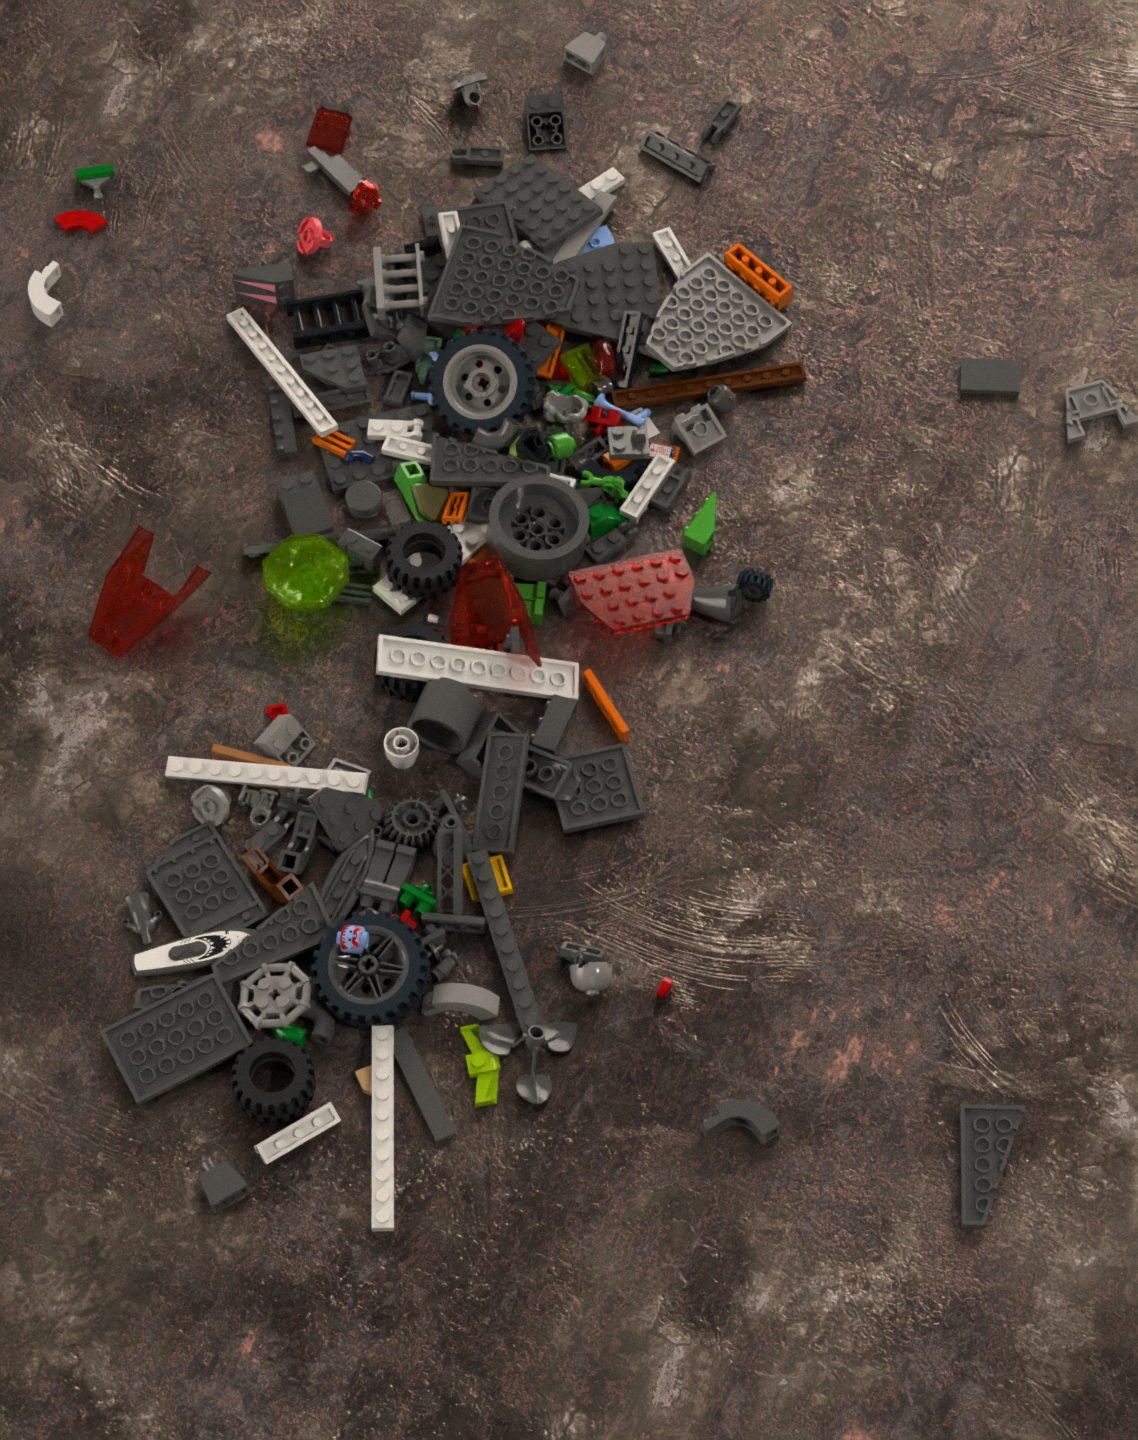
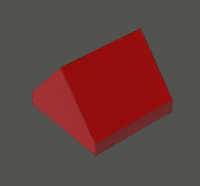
(560, 372)

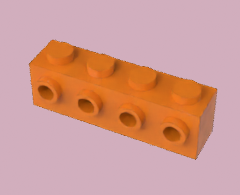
(758, 276)

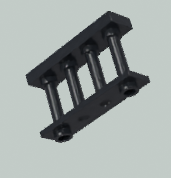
(328, 334)

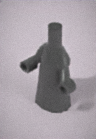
(140, 912)

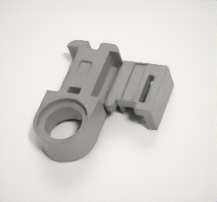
(260, 804)

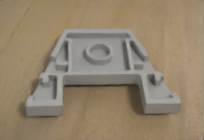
(1092, 402)

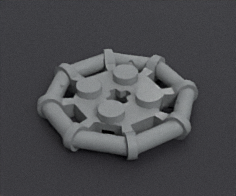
(269, 986)

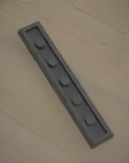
(422, 1087)

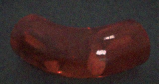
(604, 357)

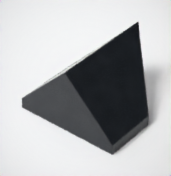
(532, 446)

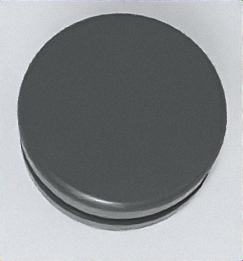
(363, 499)

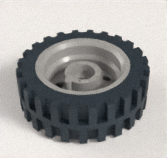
(461, 358)

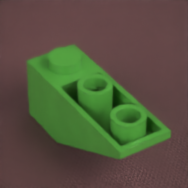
(407, 476)
(700, 533)

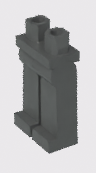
(386, 876)

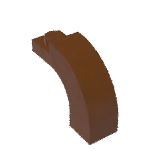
(272, 881)

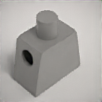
(586, 51)

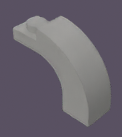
(461, 997)

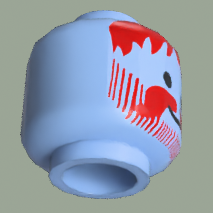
(353, 939)

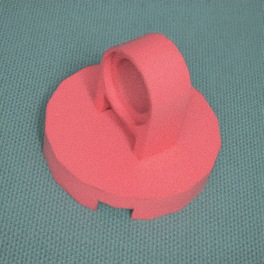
(313, 236)

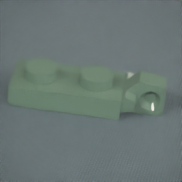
(424, 361)

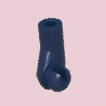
(359, 454)

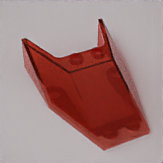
(133, 603)
(488, 606)

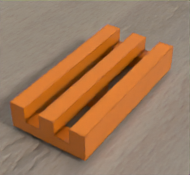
(336, 439)
(459, 509)

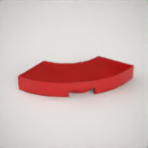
(81, 221)

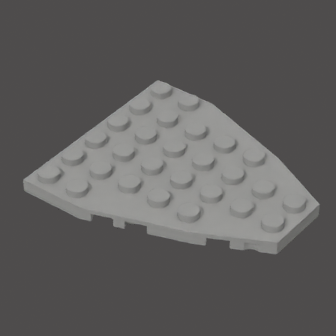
(712, 318)

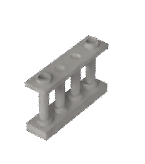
(382, 275)

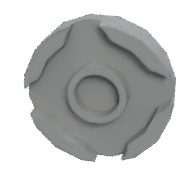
(470, 85)
(211, 804)

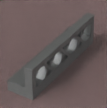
(676, 155)
(457, 871)

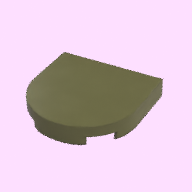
(431, 500)

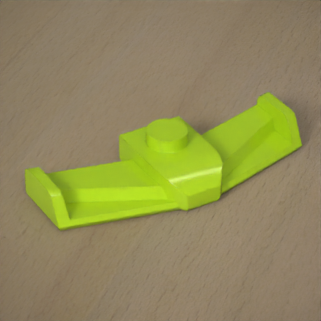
(481, 1065)

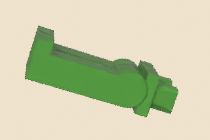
(534, 599)

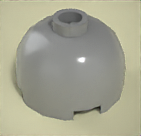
(591, 977)

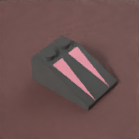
(265, 284)

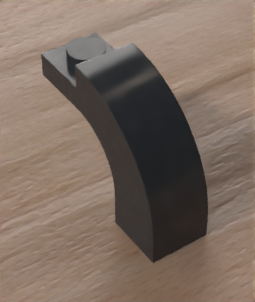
(629, 474)

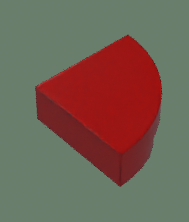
(275, 710)

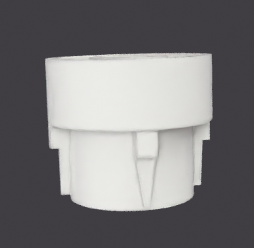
(401, 747)

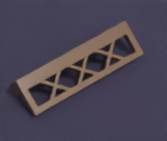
(229, 754)

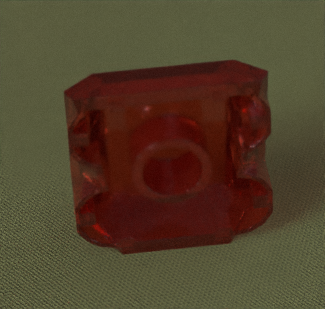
(329, 130)

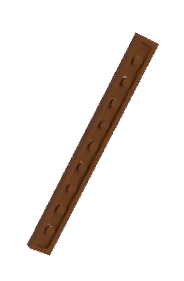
(699, 387)

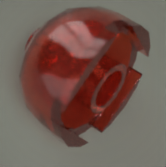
(365, 198)

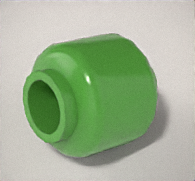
(561, 445)

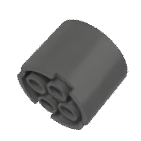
(445, 715)

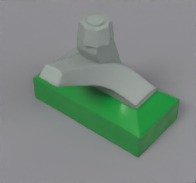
(95, 178)

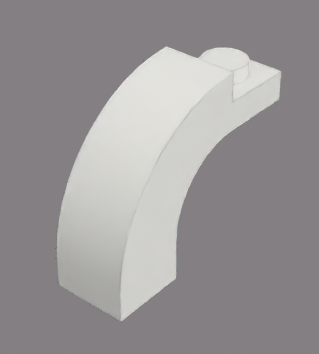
(43, 306)

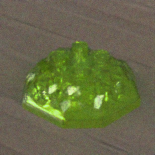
(305, 572)

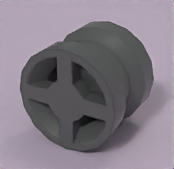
(602, 386)

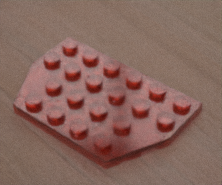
(636, 591)

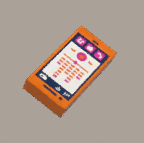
(666, 450)

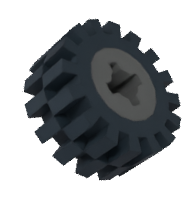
(755, 585)

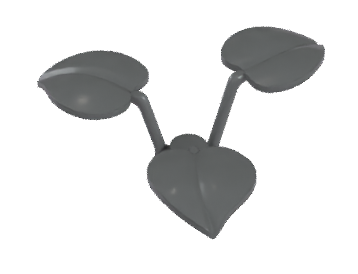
(557, 1035)

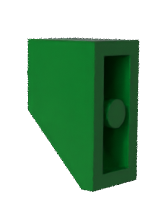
(603, 519)

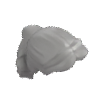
(564, 408)

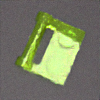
(577, 366)

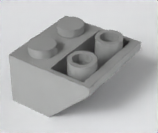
(285, 741)

